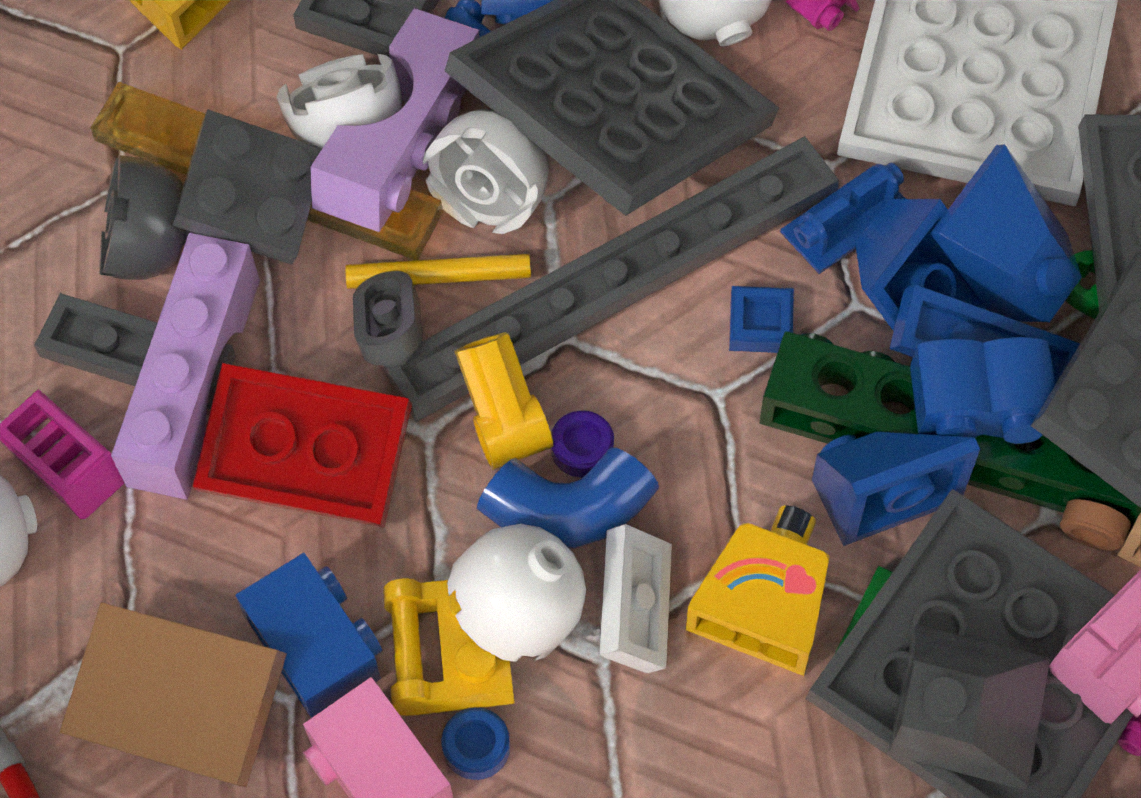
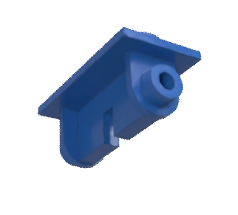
(834, 224)

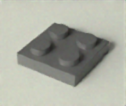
(248, 187)

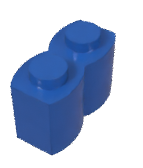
(981, 387)

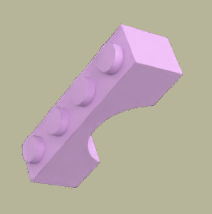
(370, 167)
(168, 407)

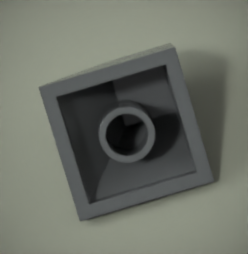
(969, 707)

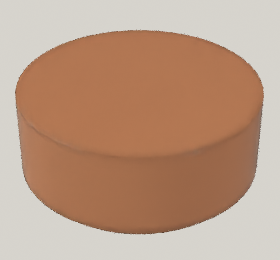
(1095, 525)

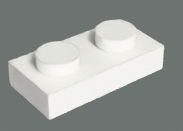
(636, 599)

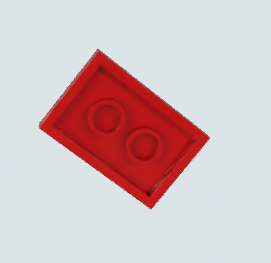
(303, 445)

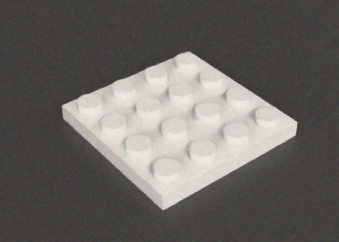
(969, 75)

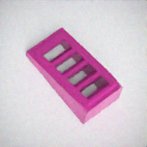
(84, 482)

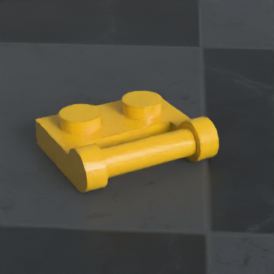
(469, 673)

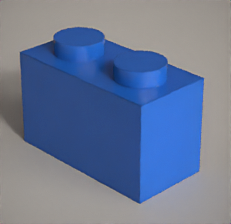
(302, 616)

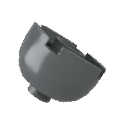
(140, 219)

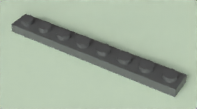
(622, 270)

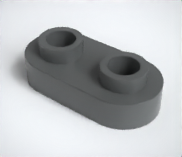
(387, 318)

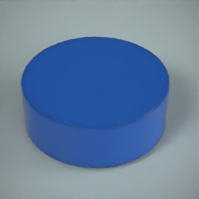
(475, 743)

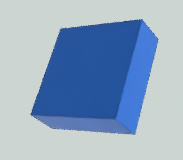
(759, 318)

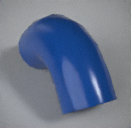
(571, 511)

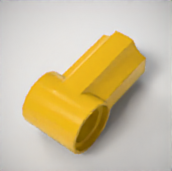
(507, 416)

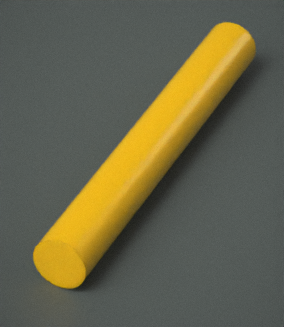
(446, 270)

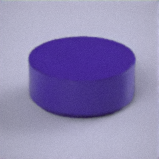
(580, 442)

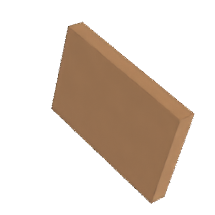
(173, 694)

